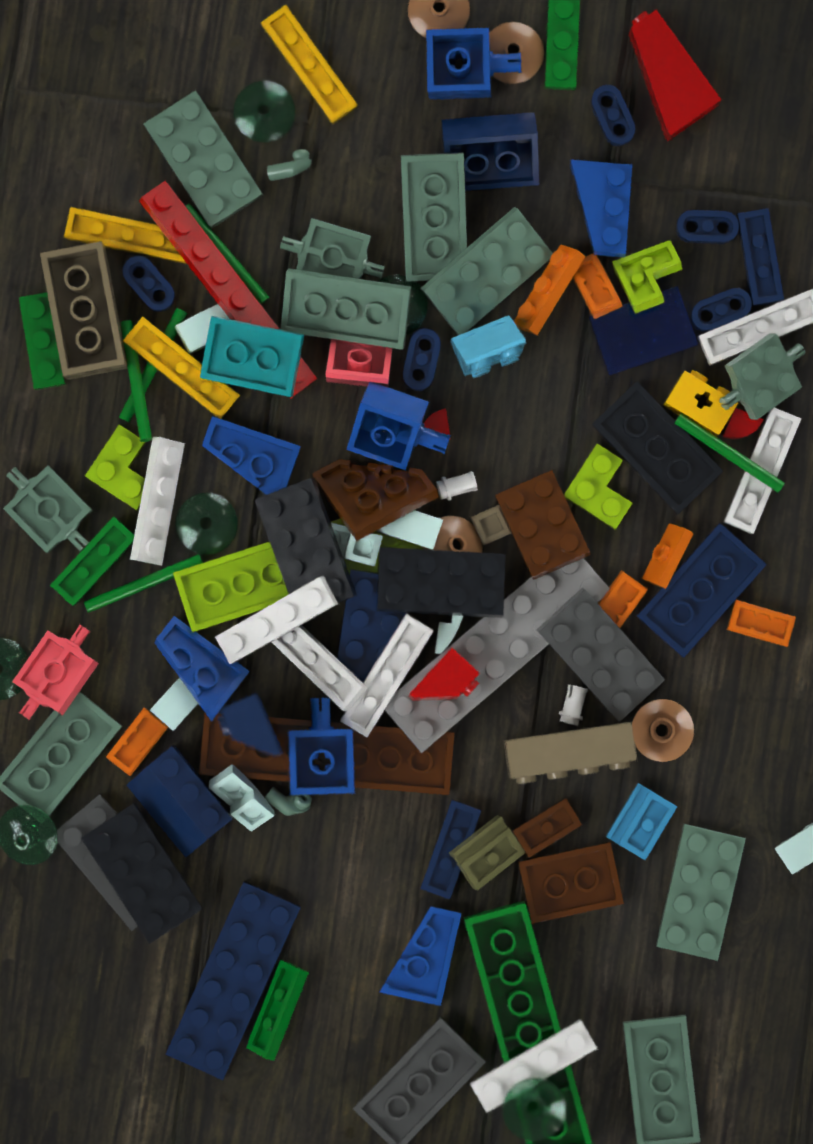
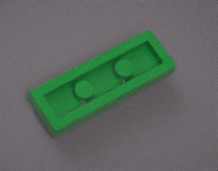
(562, 44)
(41, 341)
(93, 561)
(277, 1010)

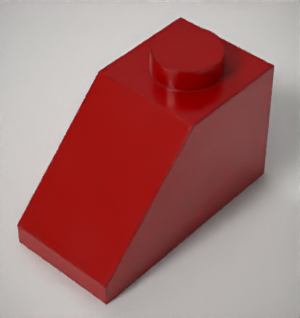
(447, 679)

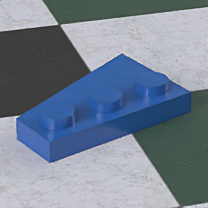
(605, 203)
(253, 455)
(200, 666)
(426, 959)

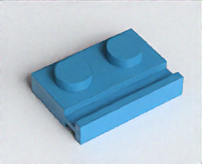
(641, 821)

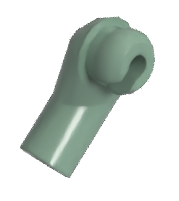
(292, 168)
(289, 804)

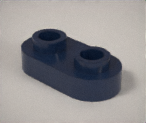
(613, 116)
(707, 226)
(149, 283)
(720, 310)
(421, 360)

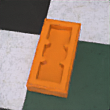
(596, 287)
(667, 555)
(622, 598)
(761, 623)
(137, 741)

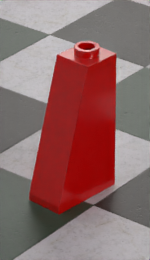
(672, 77)

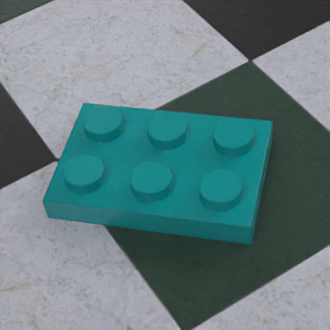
(251, 356)

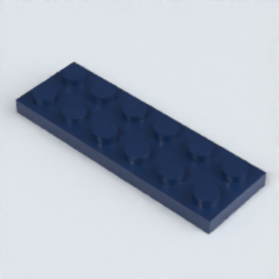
(233, 980)

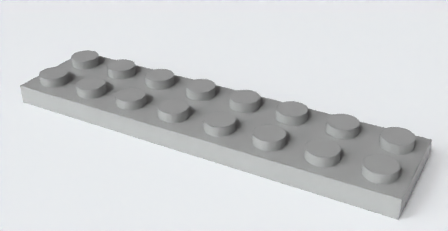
(494, 649)

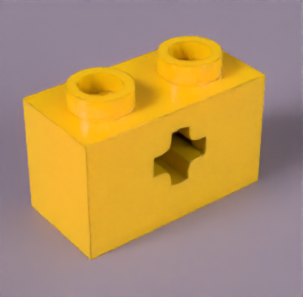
(683, 401)

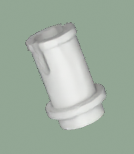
(456, 485)
(573, 705)

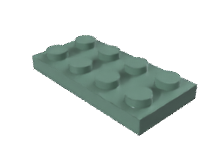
(203, 159)
(432, 212)
(487, 271)
(345, 308)
(58, 755)
(700, 892)
(661, 1081)

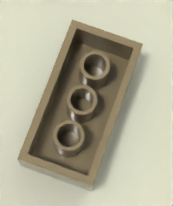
(83, 310)
(570, 750)

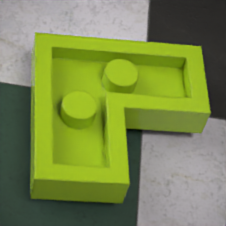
(639, 274)
(112, 467)
(591, 491)

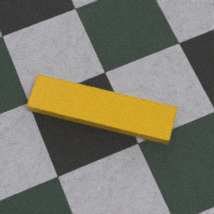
(309, 64)
(120, 234)
(179, 367)

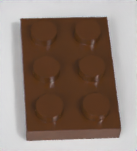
(542, 525)
(570, 882)

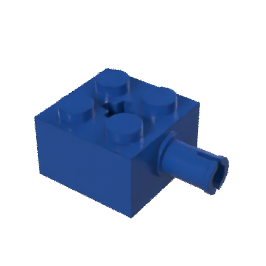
(478, 65)
(391, 427)
(306, 746)

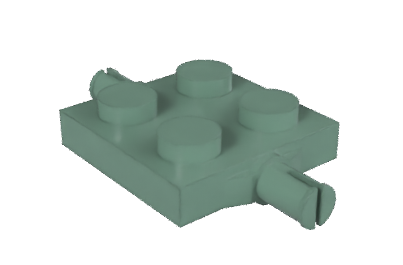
(333, 251)
(763, 376)
(47, 509)

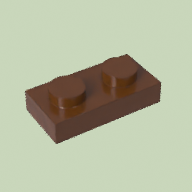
(547, 827)

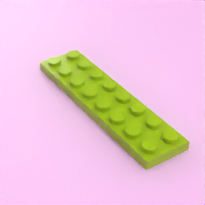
(245, 583)

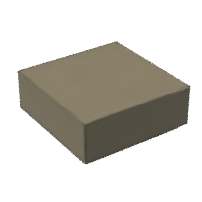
(491, 525)

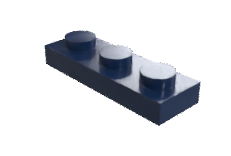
(760, 257)
(443, 868)

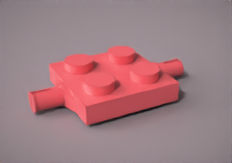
(55, 672)

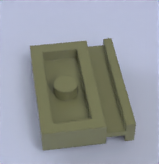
(487, 852)

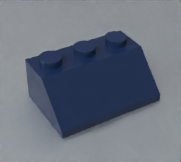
(496, 149)
(250, 725)
(179, 801)

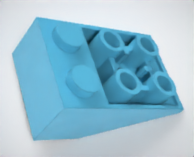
(487, 346)

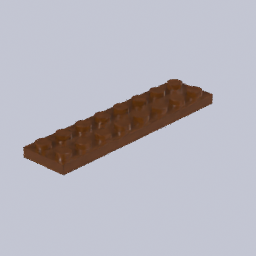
(380, 761)

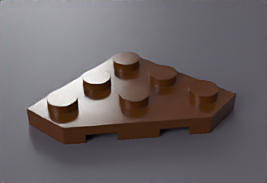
(372, 494)

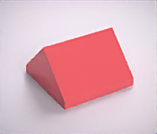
(358, 363)

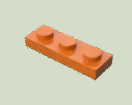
(548, 289)

